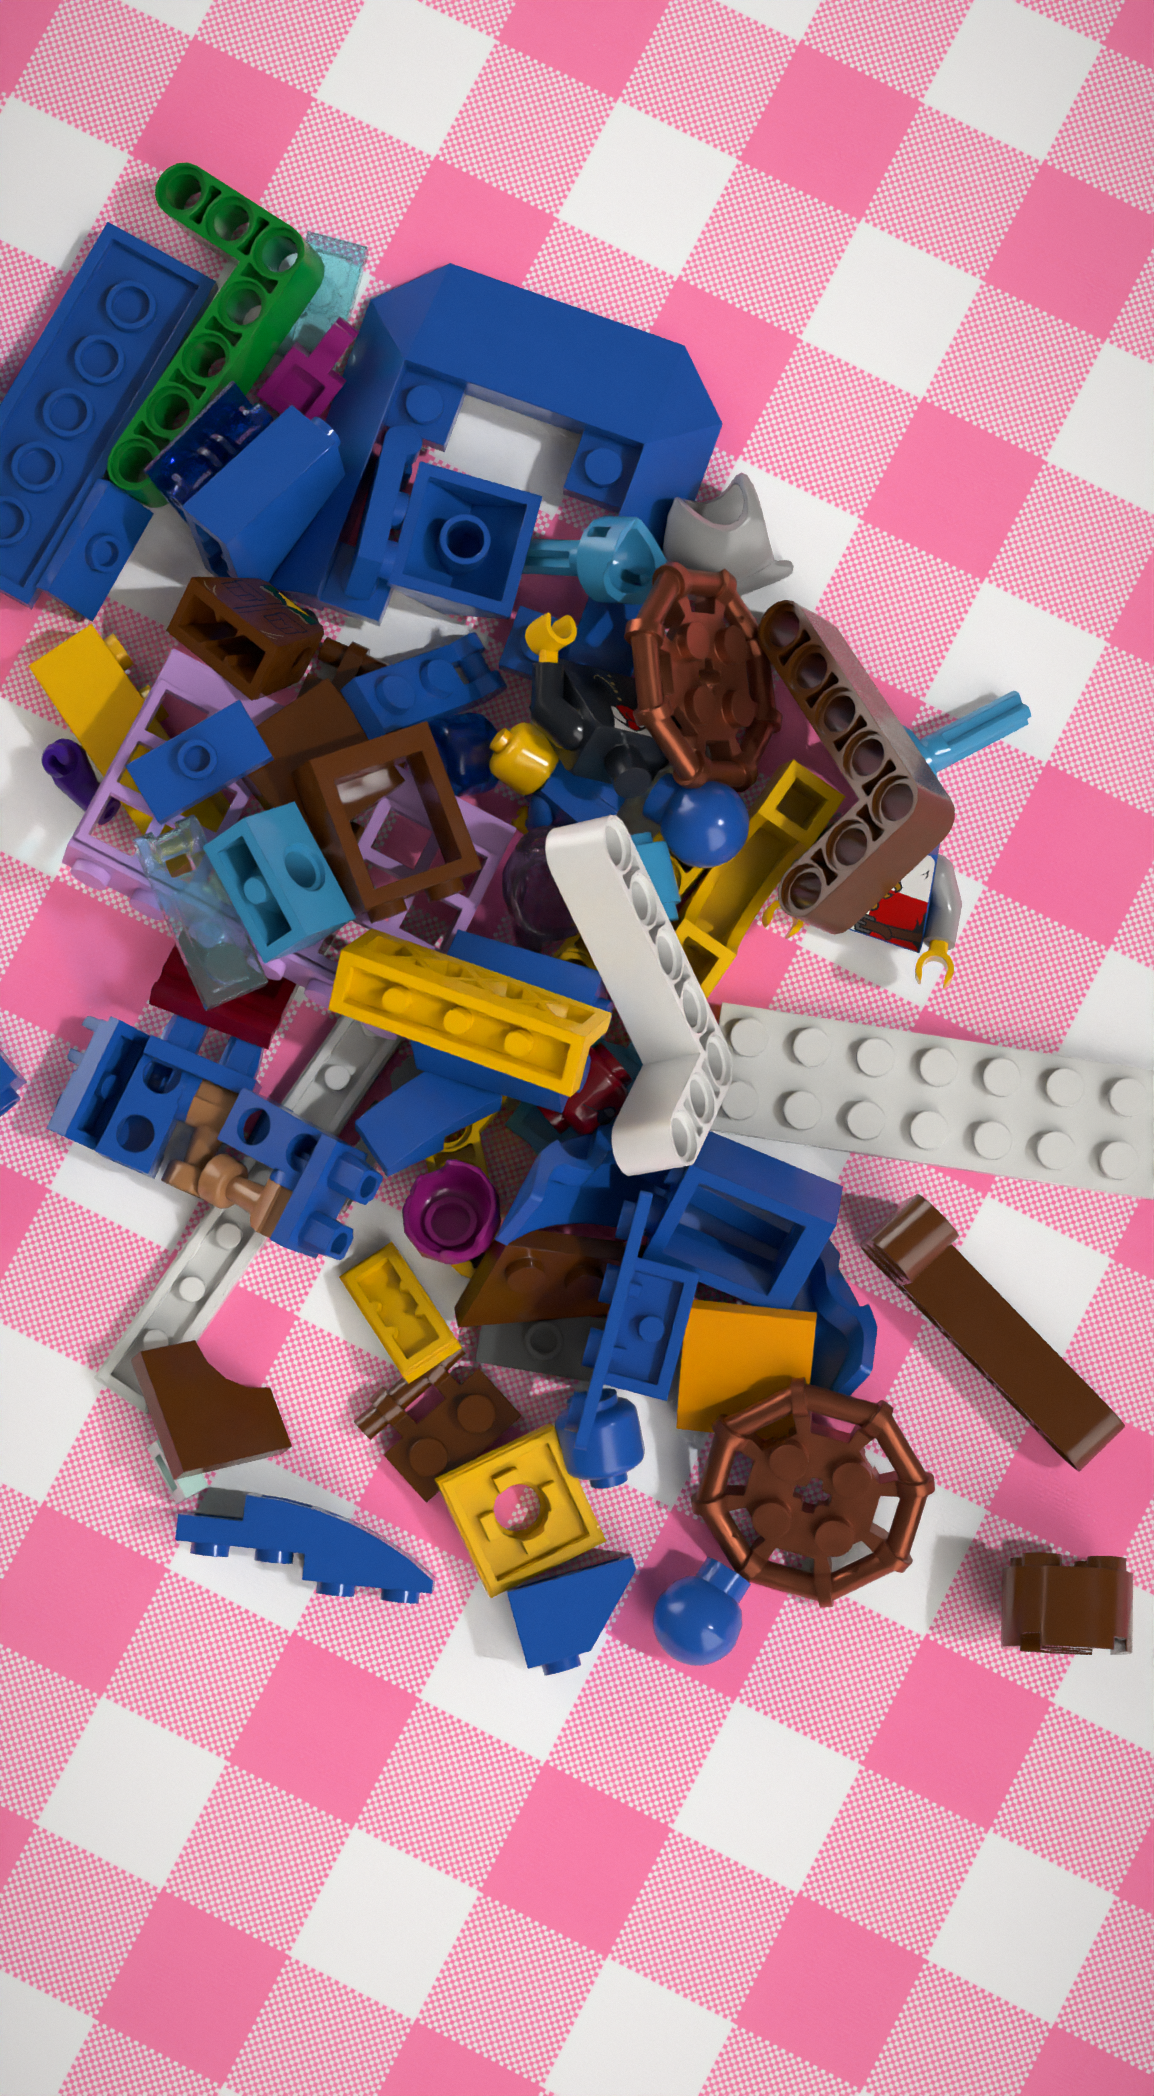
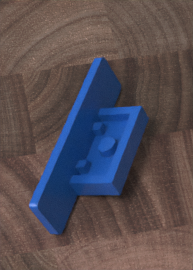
(642, 1326)

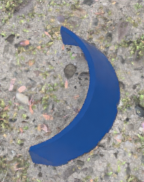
(584, 1185)

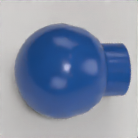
(699, 824)
(701, 1614)

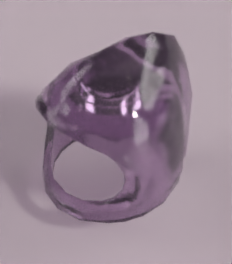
(532, 895)

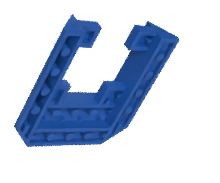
(464, 334)

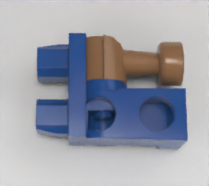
(183, 1087)
(307, 1182)

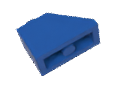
(567, 1612)

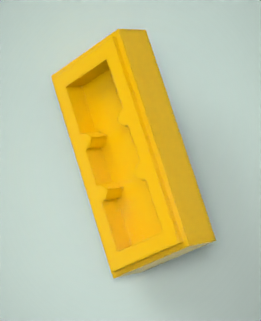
(400, 1312)

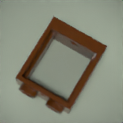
(332, 830)

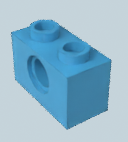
(279, 881)

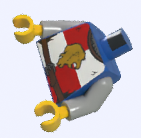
(916, 911)

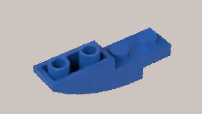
(335, 1547)

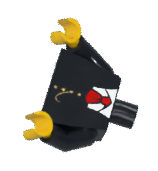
(590, 714)

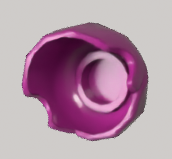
(452, 1213)

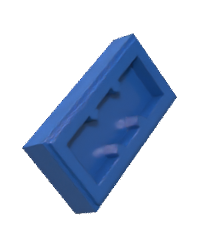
(95, 549)
(199, 762)

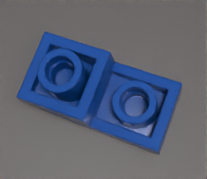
(418, 1118)

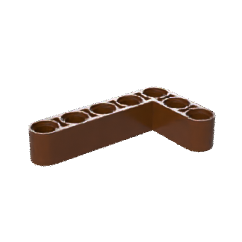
(901, 801)
(919, 1259)

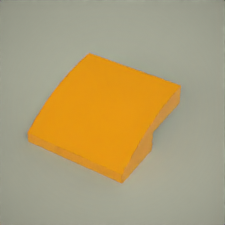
(738, 1358)

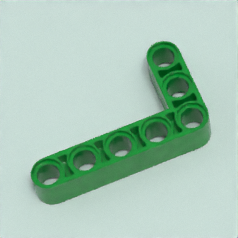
(221, 328)

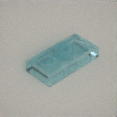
(335, 297)

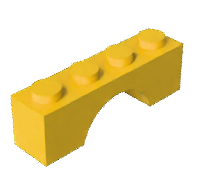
(729, 896)

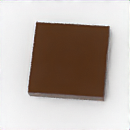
(308, 729)

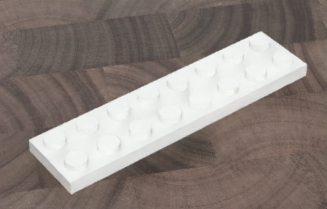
(938, 1101)

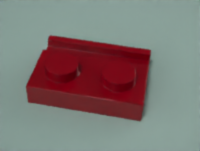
(248, 1017)

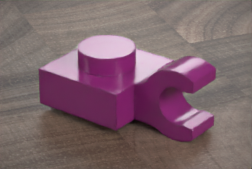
(308, 377)

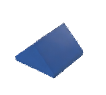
(464, 543)

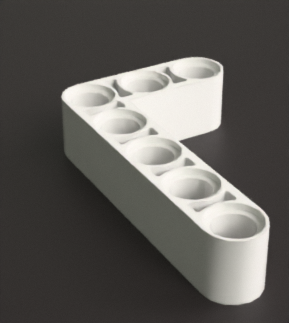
(653, 991)

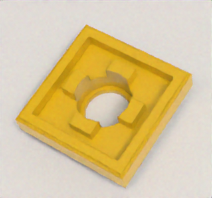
(557, 1535)

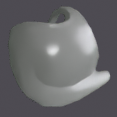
(725, 535)

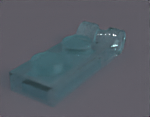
(200, 915)

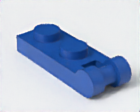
(383, 511)
(423, 688)

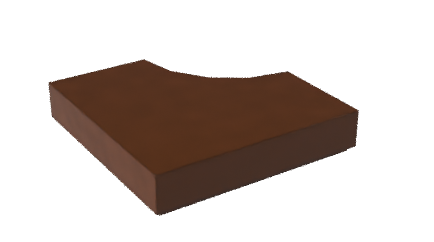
(204, 1416)

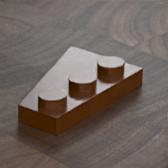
(539, 1279)

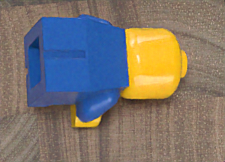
(555, 796)

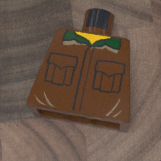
(247, 632)

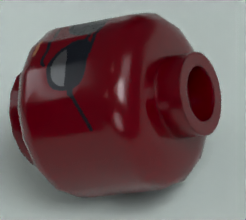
(598, 1100)

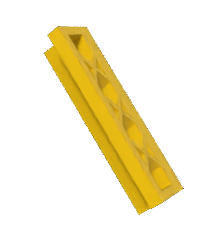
(467, 1010)

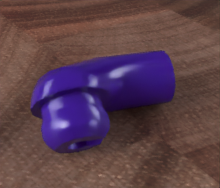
(74, 775)

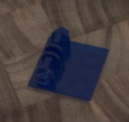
(206, 446)

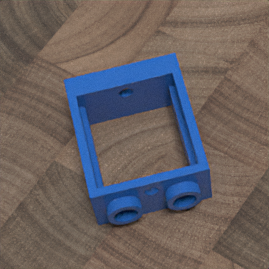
(760, 1181)

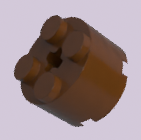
(1067, 1607)

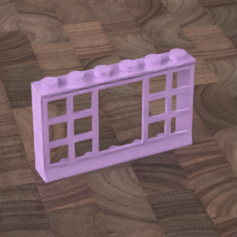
(203, 688)

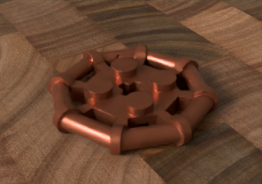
(733, 673)
(830, 1524)

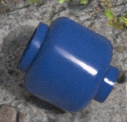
(614, 1443)

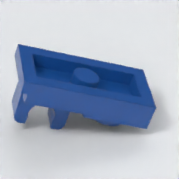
(99, 1080)

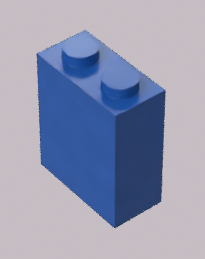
(532, 968)

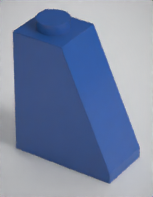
(265, 497)

